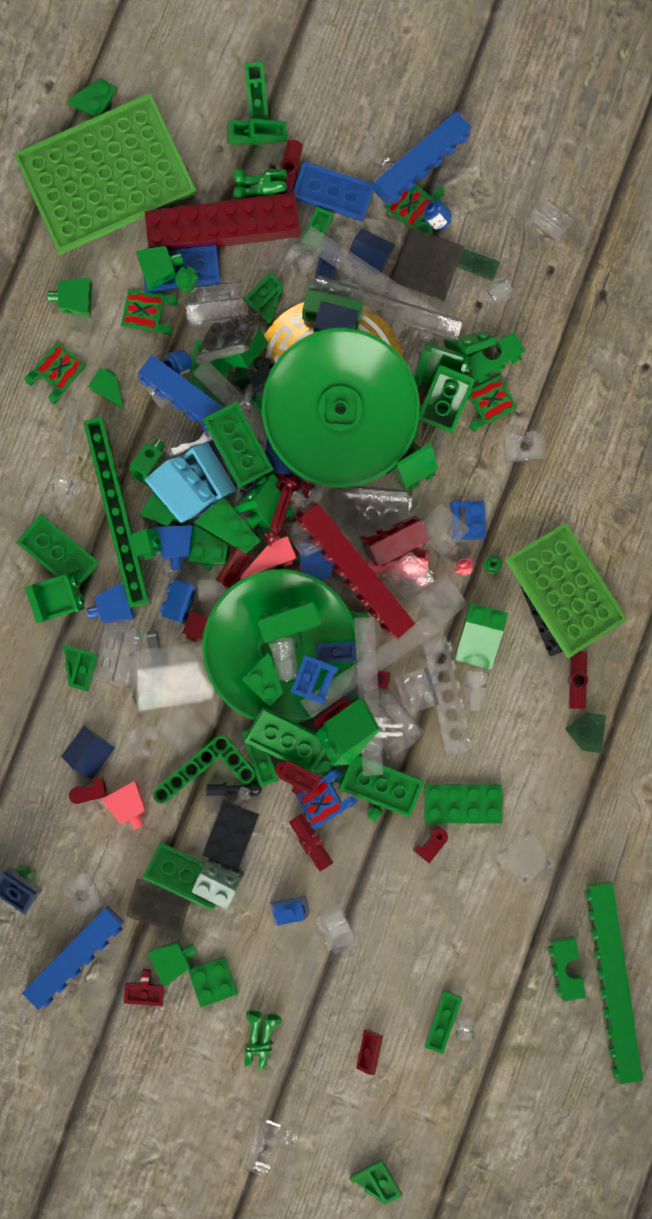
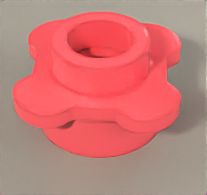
(464, 566)

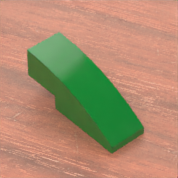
(256, 132)

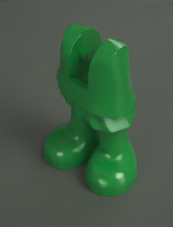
(268, 183)
(261, 1047)

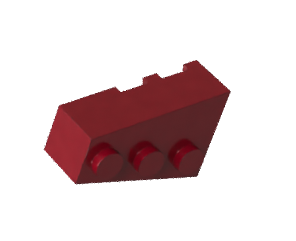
(395, 541)

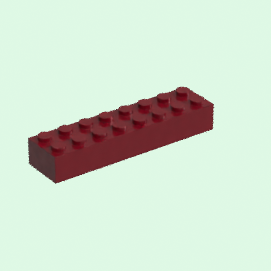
(224, 222)
(354, 569)

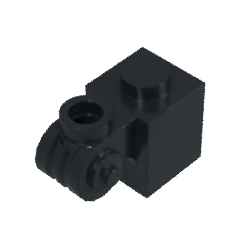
(259, 378)

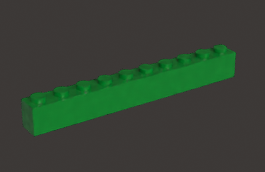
(116, 512)
(614, 982)

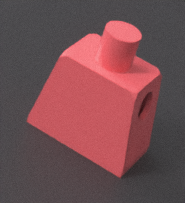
(127, 804)

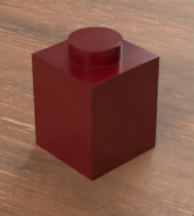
(195, 626)

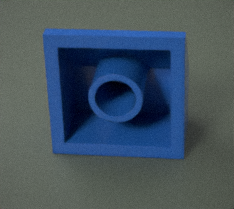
(178, 601)

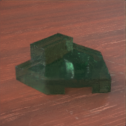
(588, 732)

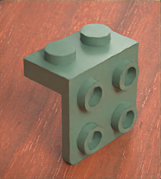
(218, 883)

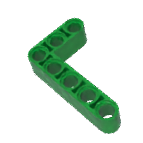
(201, 765)

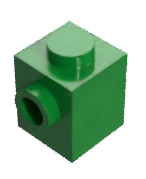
(146, 543)

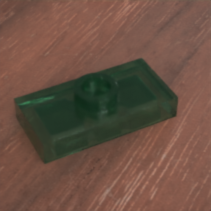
(478, 264)

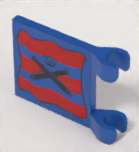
(325, 801)

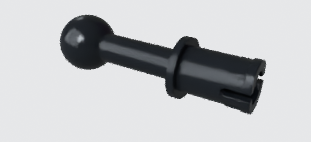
(223, 789)

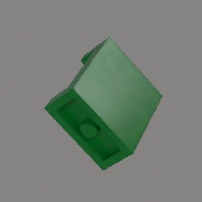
(433, 356)
(55, 597)

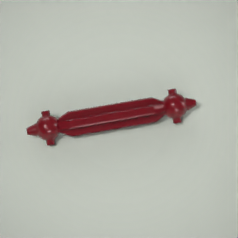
(281, 509)

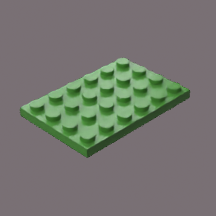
(566, 590)

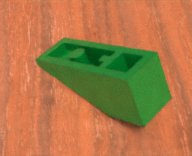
(256, 90)

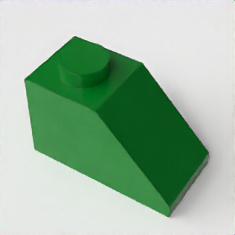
(108, 387)

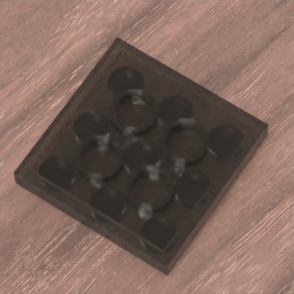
(428, 264)
(229, 338)

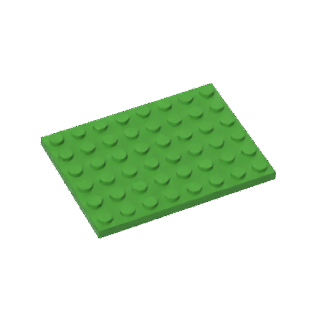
(104, 173)

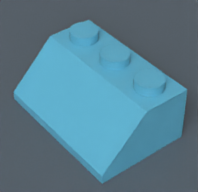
(210, 471)
(180, 489)

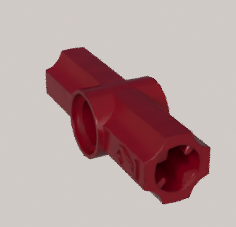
(291, 159)
(577, 693)
(311, 842)

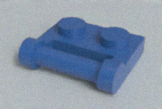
(473, 518)
(308, 677)

